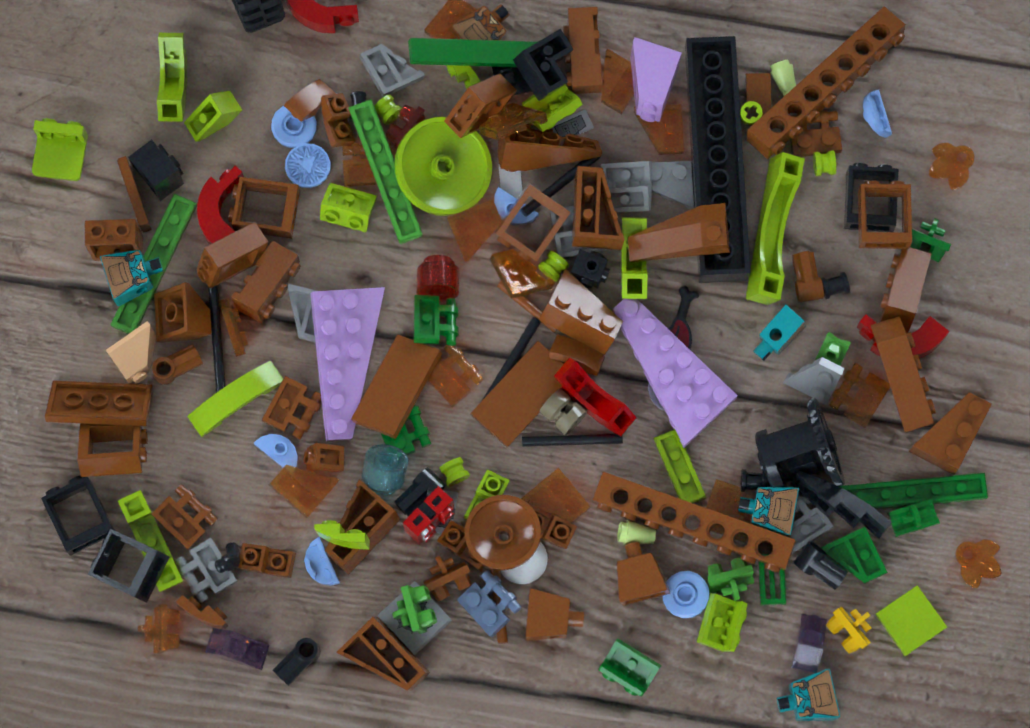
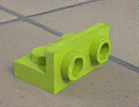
(347, 207)

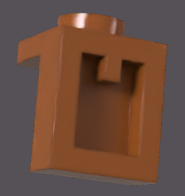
(324, 458)

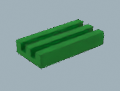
(772, 601)

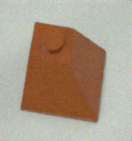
(181, 314)

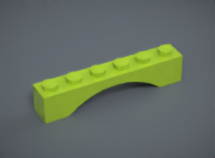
(766, 269)

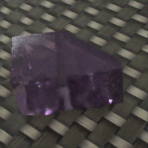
(809, 643)
(237, 648)

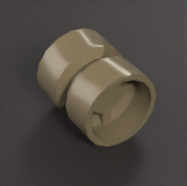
(554, 409)

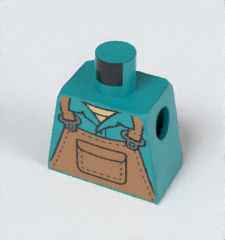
(129, 274)
(785, 323)
(772, 508)
(811, 698)

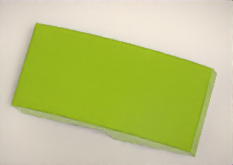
(463, 73)
(490, 485)
(334, 533)

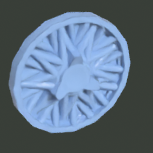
(290, 130)
(307, 165)
(687, 594)

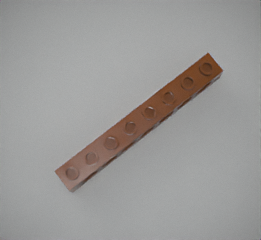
(882, 24)
(611, 485)

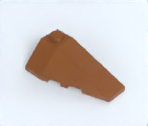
(540, 149)
(688, 234)

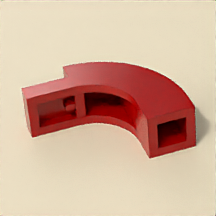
(321, 17)
(210, 205)
(926, 338)
(597, 402)

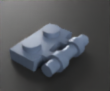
(484, 609)

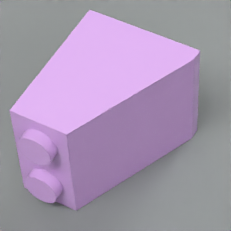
(653, 77)

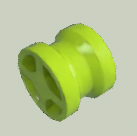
(387, 109)
(824, 163)
(553, 266)
(454, 471)

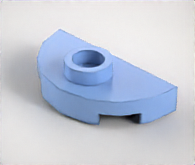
(875, 114)
(504, 202)
(278, 449)
(319, 564)

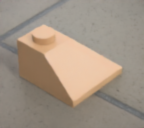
(134, 353)

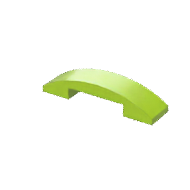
(234, 397)
(148, 532)

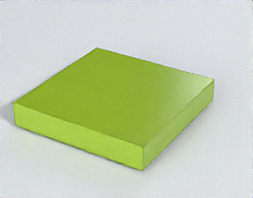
(911, 620)

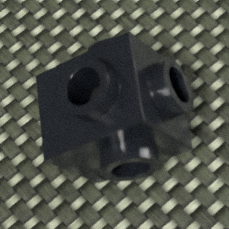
(590, 268)

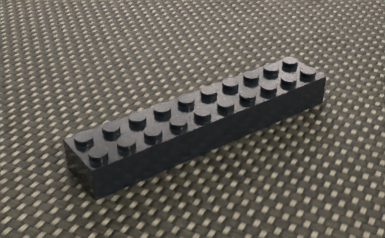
(718, 149)

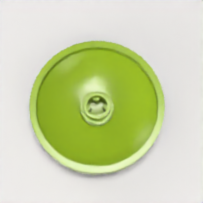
(441, 169)

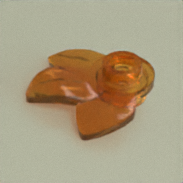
(948, 165)
(982, 561)

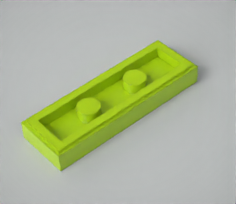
(679, 467)

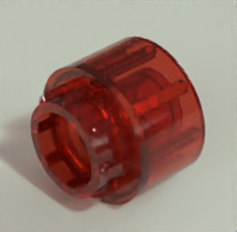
(438, 277)

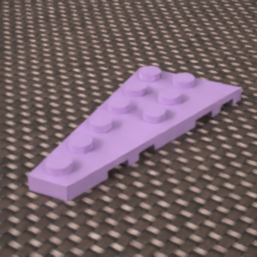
(344, 341)
(679, 379)

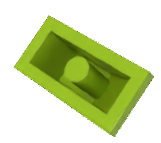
(212, 115)

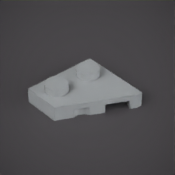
(389, 71)
(673, 181)
(302, 311)
(816, 379)

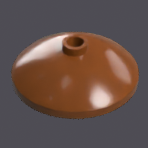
(502, 516)

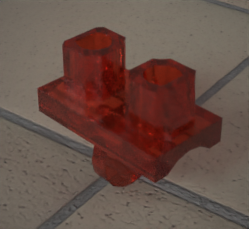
(411, 117)

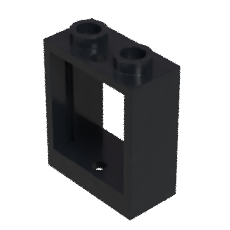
(878, 223)
(88, 537)
(148, 572)

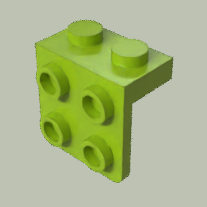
(59, 149)

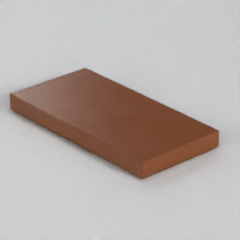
(396, 386)
(519, 395)
(99, 403)

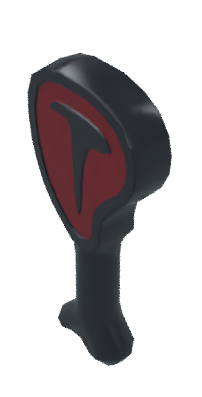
(679, 325)

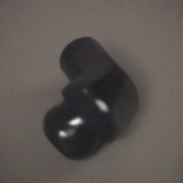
(230, 560)

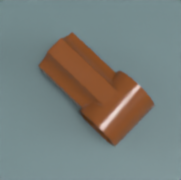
(807, 283)
(179, 363)

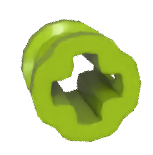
(748, 105)

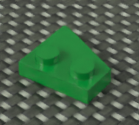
(857, 555)

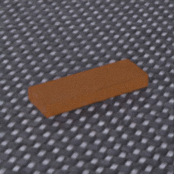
(134, 194)

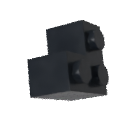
(540, 65)
(157, 169)

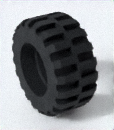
(259, 13)

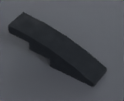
(832, 499)

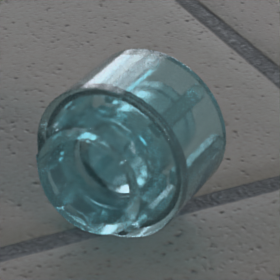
(384, 469)

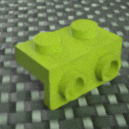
(556, 106)
(722, 623)

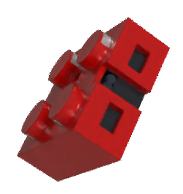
(424, 519)

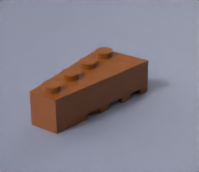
(903, 374)

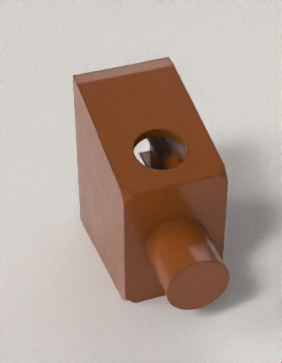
(639, 576)
(550, 616)

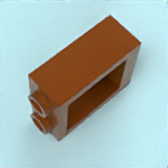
(479, 104)
(292, 195)
(547, 202)
(106, 236)
(885, 240)
(231, 255)
(111, 463)

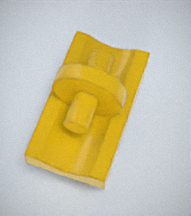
(842, 620)

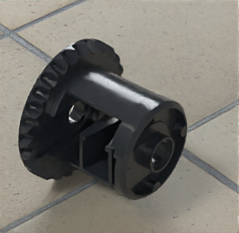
(798, 448)

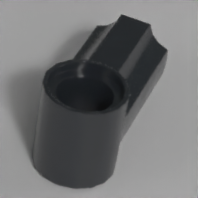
(421, 488)
(814, 561)
(295, 663)

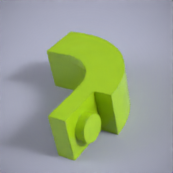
(173, 77)
(633, 274)

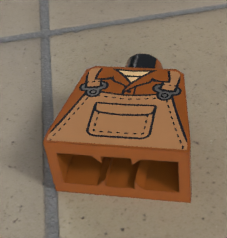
(481, 24)

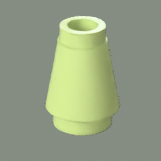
(783, 75)
(633, 532)

